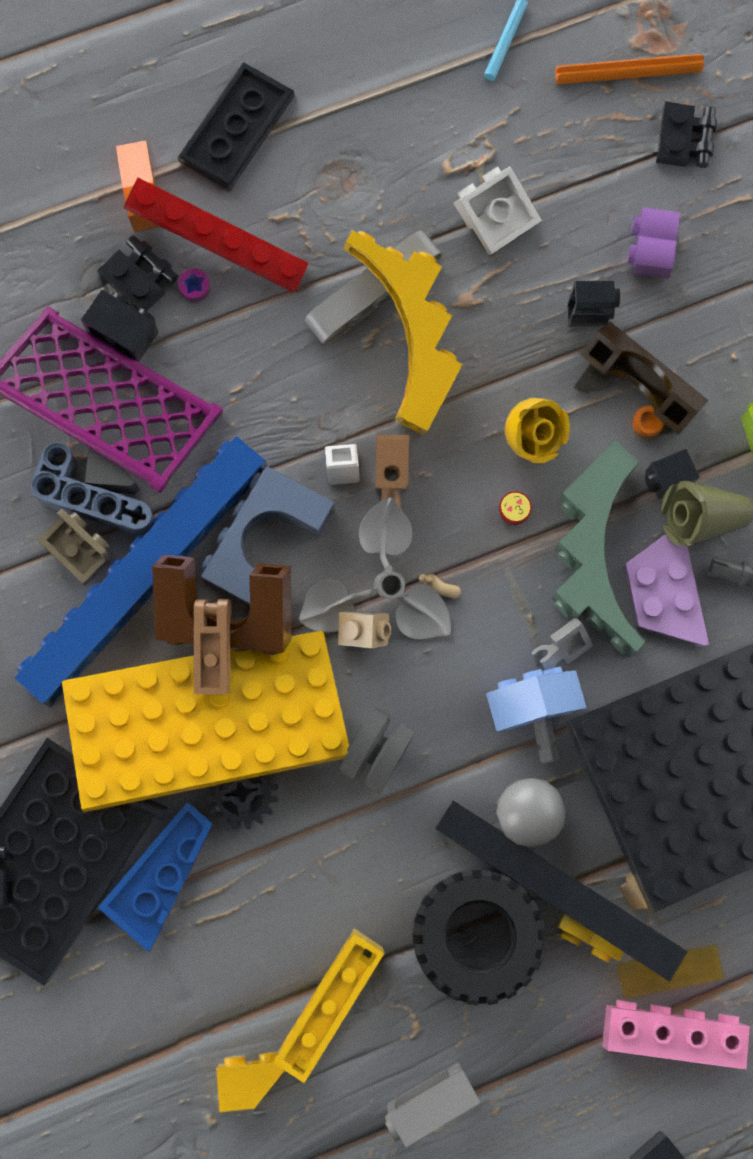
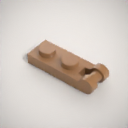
(212, 647)

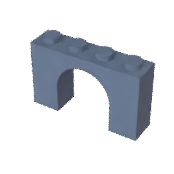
(270, 498)

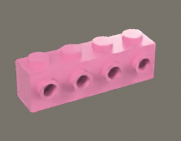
(676, 1036)

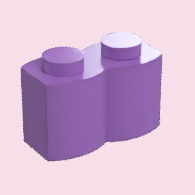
(654, 243)

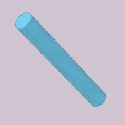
(505, 40)

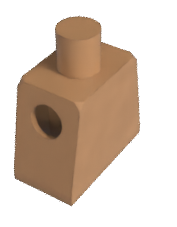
(392, 454)

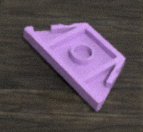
(666, 592)

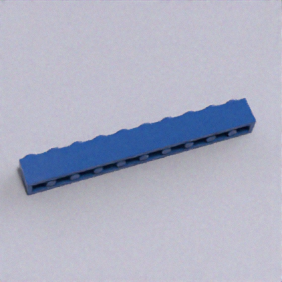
(130, 580)

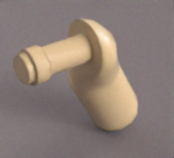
(442, 588)

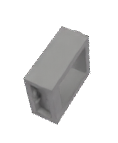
(430, 1105)

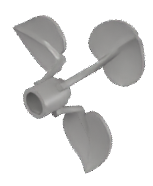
(422, 611)

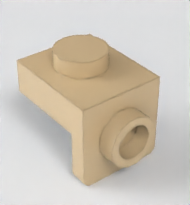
(364, 629)

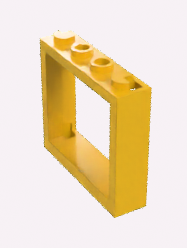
(328, 1006)

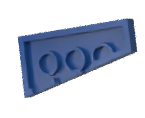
(154, 882)

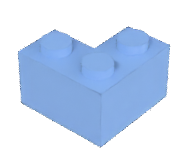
(535, 698)

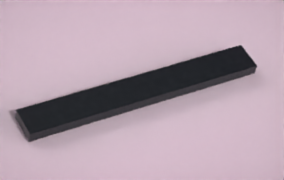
(562, 891)

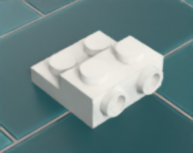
(497, 209)

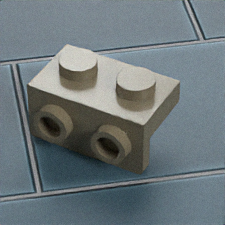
(75, 547)

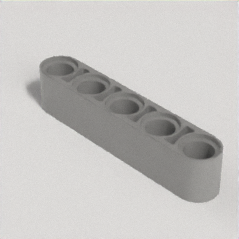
(360, 296)

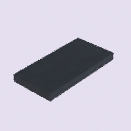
(236, 126)

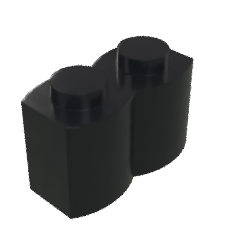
(592, 303)

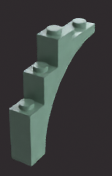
(583, 548)

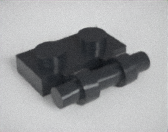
(676, 132)
(133, 283)

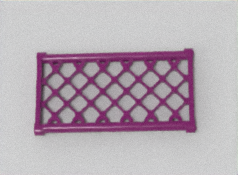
(157, 481)

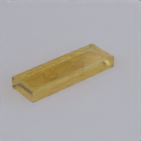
(698, 967)

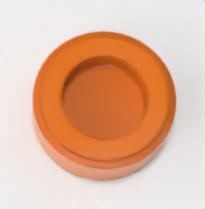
(646, 423)

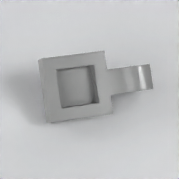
(567, 645)

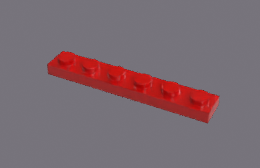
(215, 235)

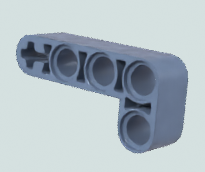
(95, 498)

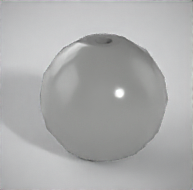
(531, 812)

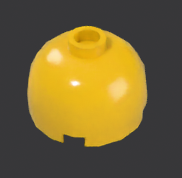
(537, 429)

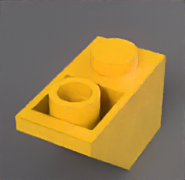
(244, 1082)

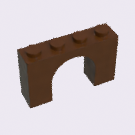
(270, 614)

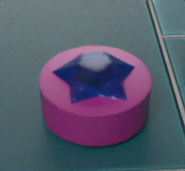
(194, 285)

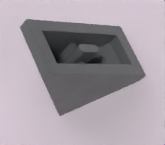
(108, 475)

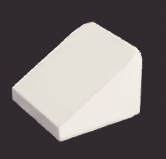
(342, 464)

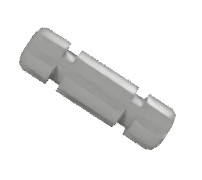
(545, 738)

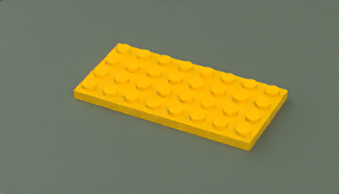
(151, 737)

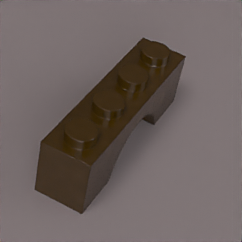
(619, 355)

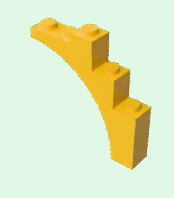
(424, 322)

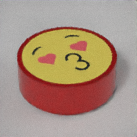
(515, 508)

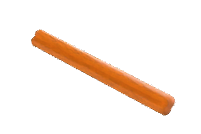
(629, 69)

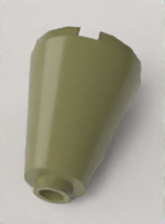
(703, 512)

